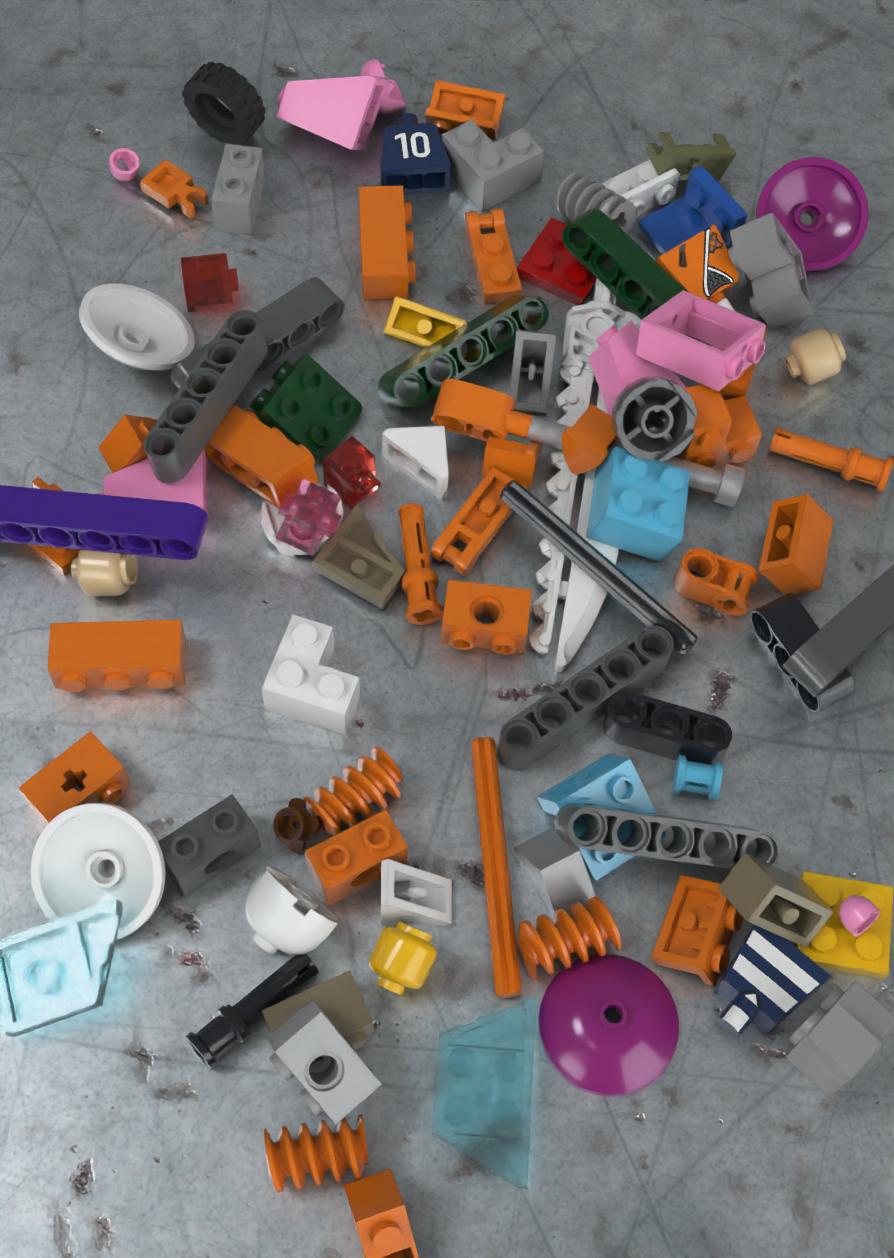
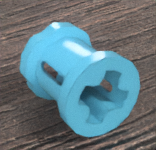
(697, 777)

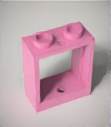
(665, 343)

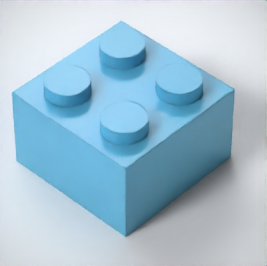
(638, 505)

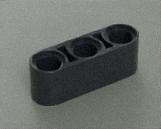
(783, 629)
(687, 723)

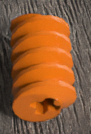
(357, 790)
(567, 935)
(316, 1153)

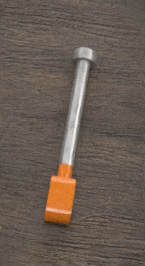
(487, 413)

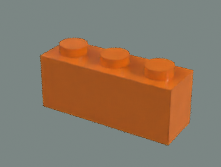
(385, 242)
(260, 456)
(117, 654)

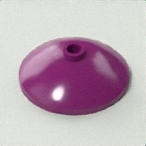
(830, 198)
(602, 1054)

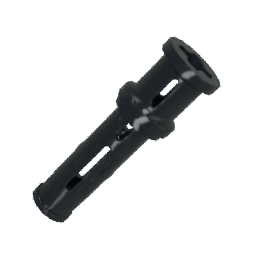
(234, 1022)

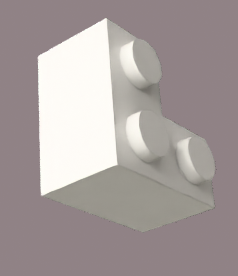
(304, 685)

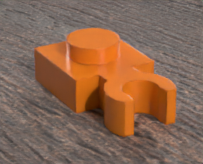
(172, 186)

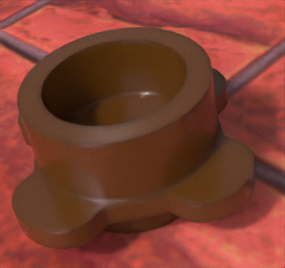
(285, 825)

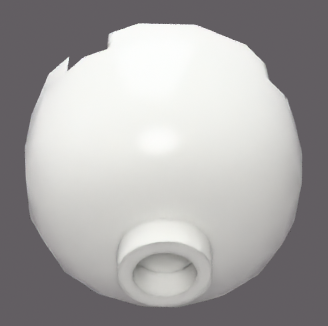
(286, 915)

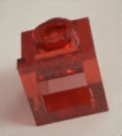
(208, 280)
(351, 472)

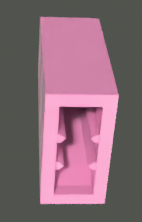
(334, 107)
(617, 364)
(140, 482)

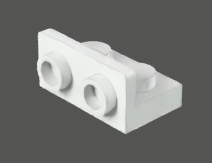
(644, 186)

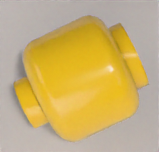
(402, 958)

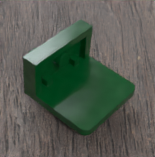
(307, 406)

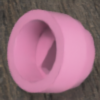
(130, 162)
(858, 914)

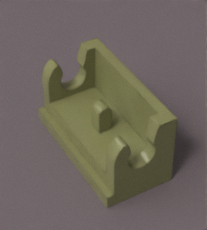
(689, 156)

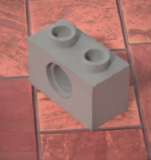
(238, 189)
(342, 1083)

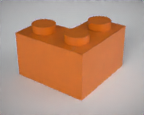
(722, 429)

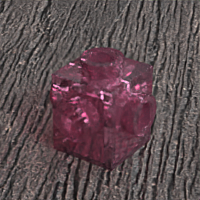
(313, 509)

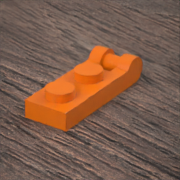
(492, 256)
(474, 524)

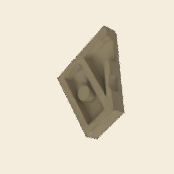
(360, 561)

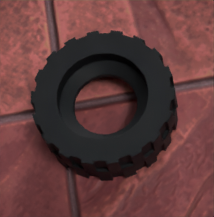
(234, 90)

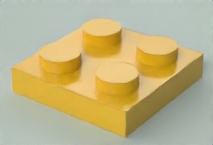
(834, 945)

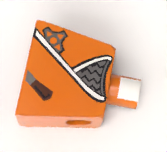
(702, 266)

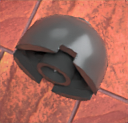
(654, 418)

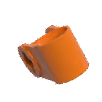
(717, 581)

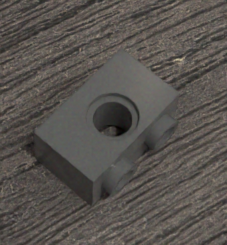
(209, 845)

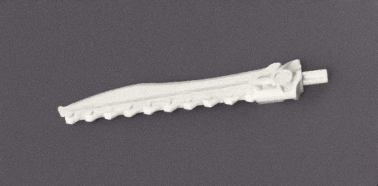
(581, 592)

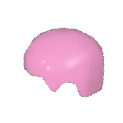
(392, 99)

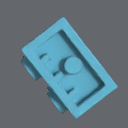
(603, 783)

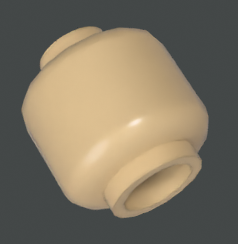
(815, 356)
(104, 572)

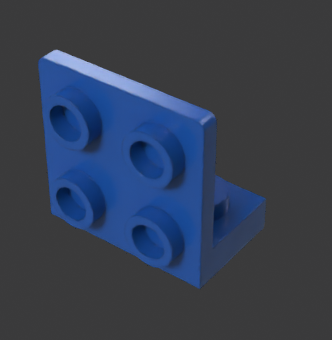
(701, 207)

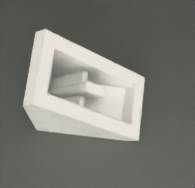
(420, 455)
(414, 896)

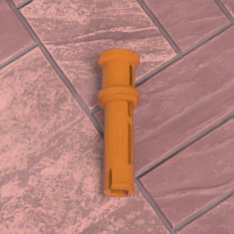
(850, 463)
(419, 580)

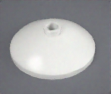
(136, 327)
(71, 860)

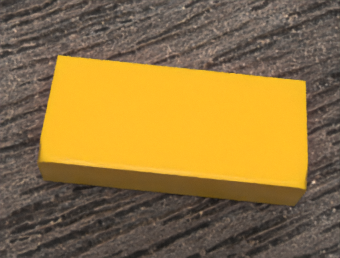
(419, 323)

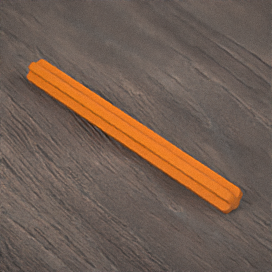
(495, 869)

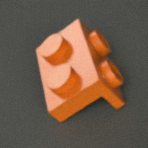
(458, 104)

